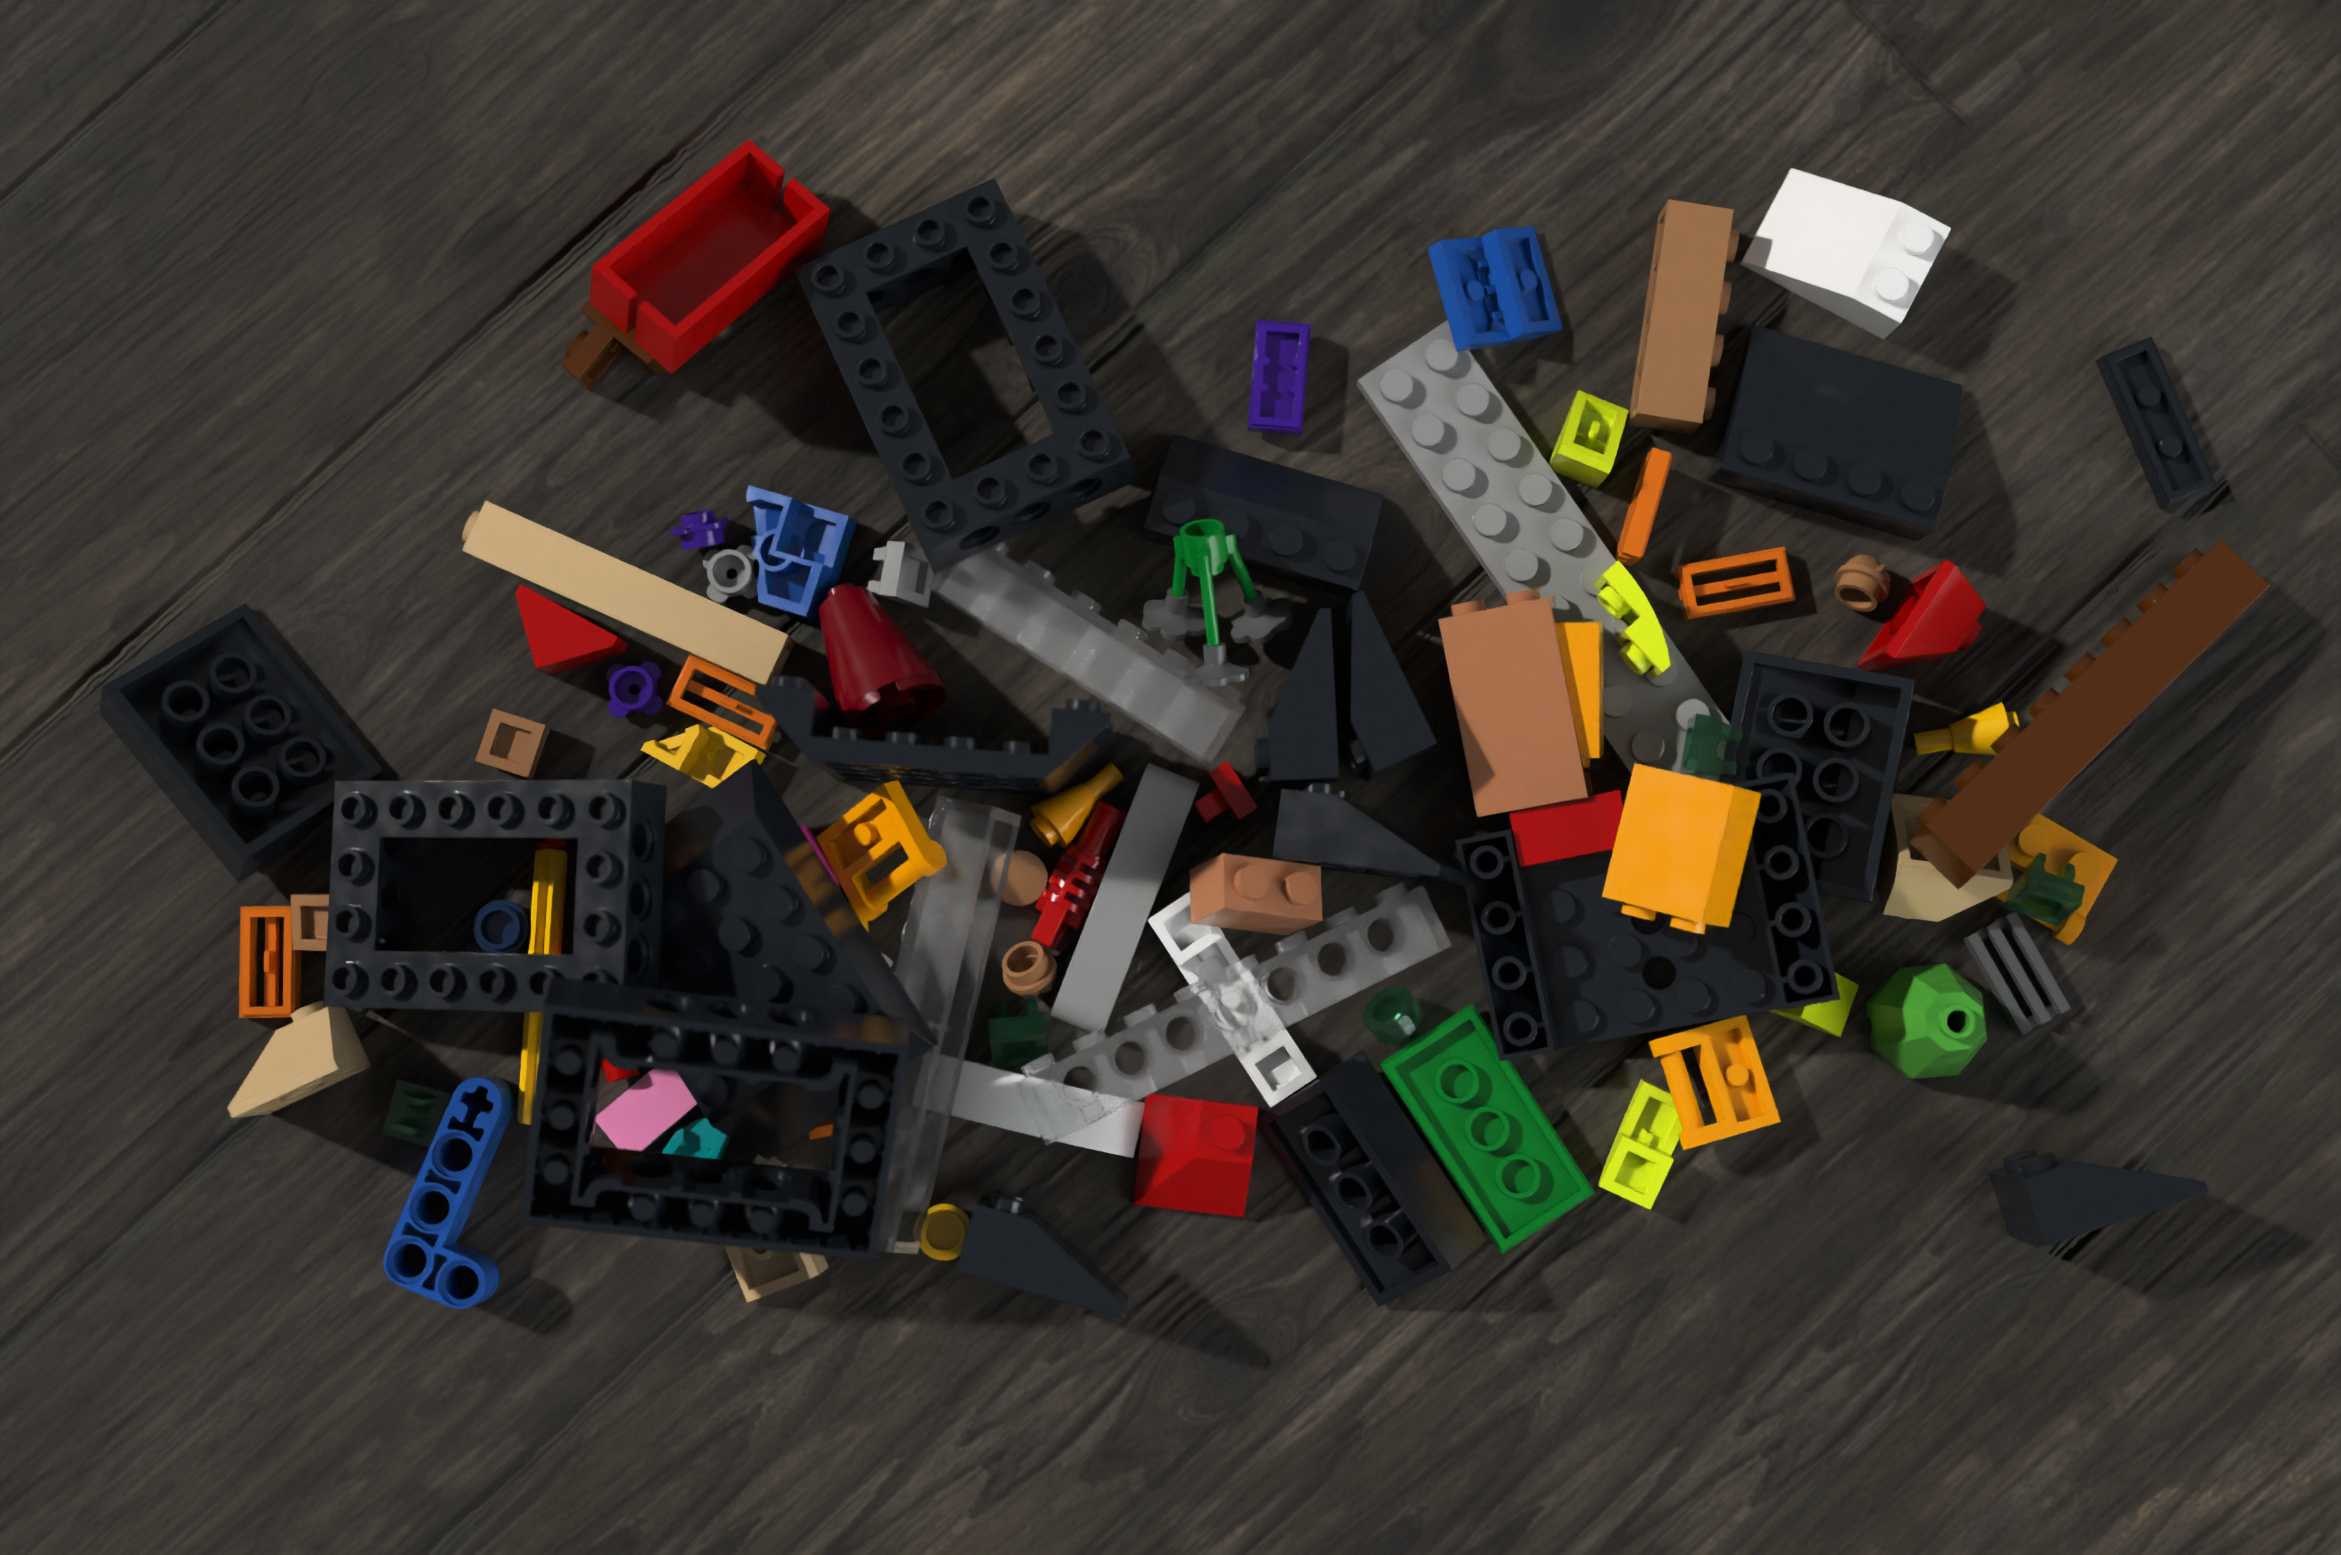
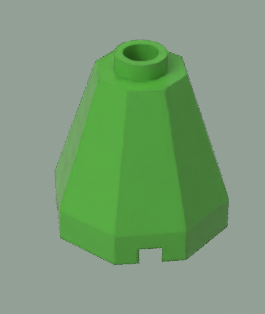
(1926, 1021)

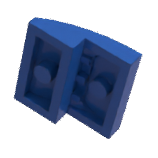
(1495, 288)

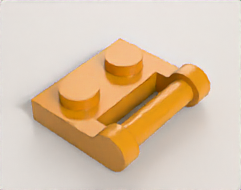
(869, 836)
(2062, 847)
(1731, 1077)

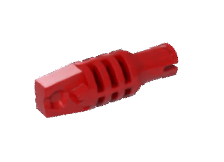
(1077, 877)

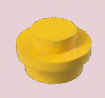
(944, 1232)

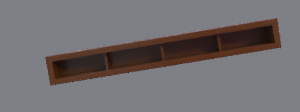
(2088, 714)

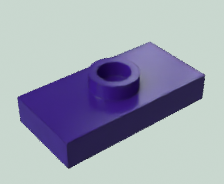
(1279, 377)

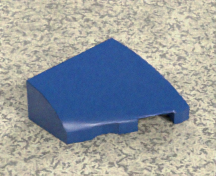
(797, 551)

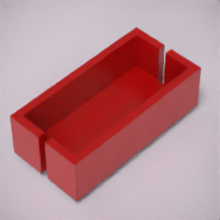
(708, 256)

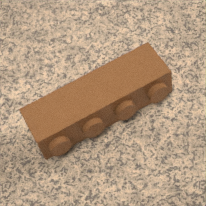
(1682, 317)

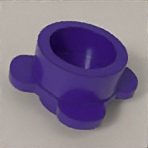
(700, 529)
(620, 681)

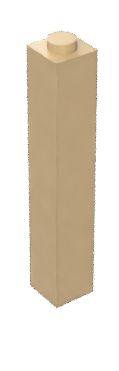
(626, 594)

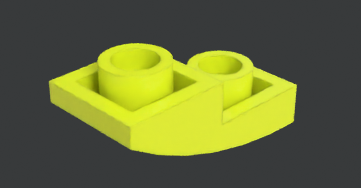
(1643, 640)

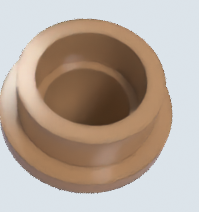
(1862, 583)
(1029, 969)

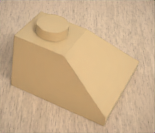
(1914, 887)
(301, 1060)

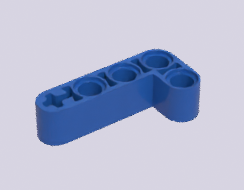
(460, 1187)

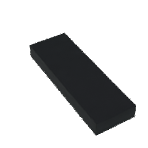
(2156, 423)

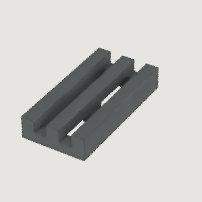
(2033, 960)

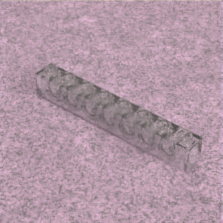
(1415, 937)

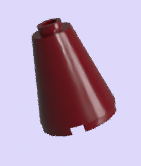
(874, 665)

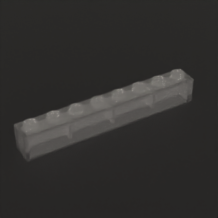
(943, 973)

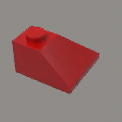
(1928, 622)
(1195, 1154)

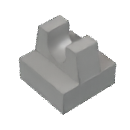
(904, 574)

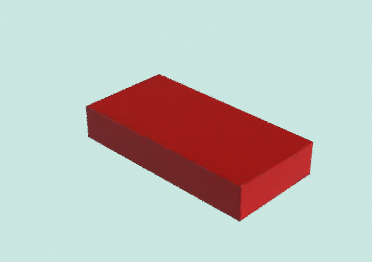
(1567, 828)

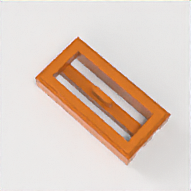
(1643, 507)
(1689, 593)
(685, 683)
(248, 964)

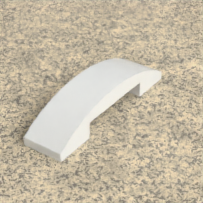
(1203, 952)
(992, 1098)

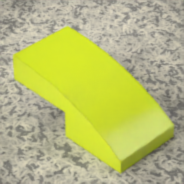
(1643, 1146)

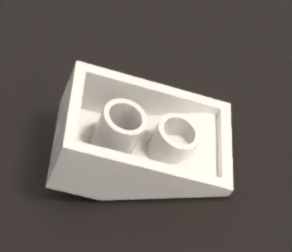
(1846, 250)

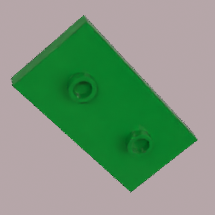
(1486, 1129)

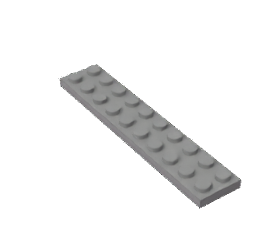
(1526, 529)

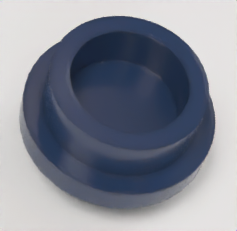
(501, 927)

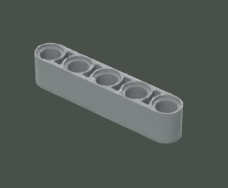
(1125, 899)

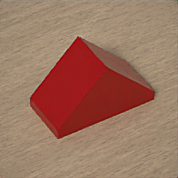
(560, 637)

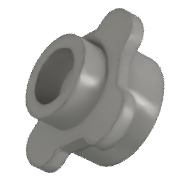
(718, 565)

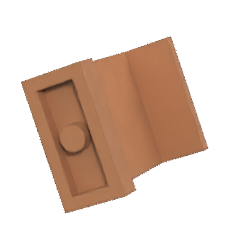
(1513, 704)

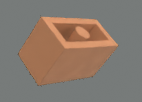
(1255, 894)

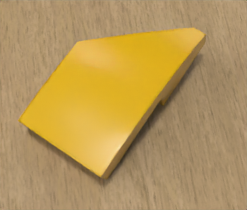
(703, 753)

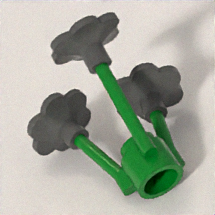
(1205, 549)

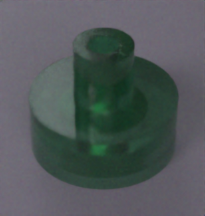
(1393, 1016)

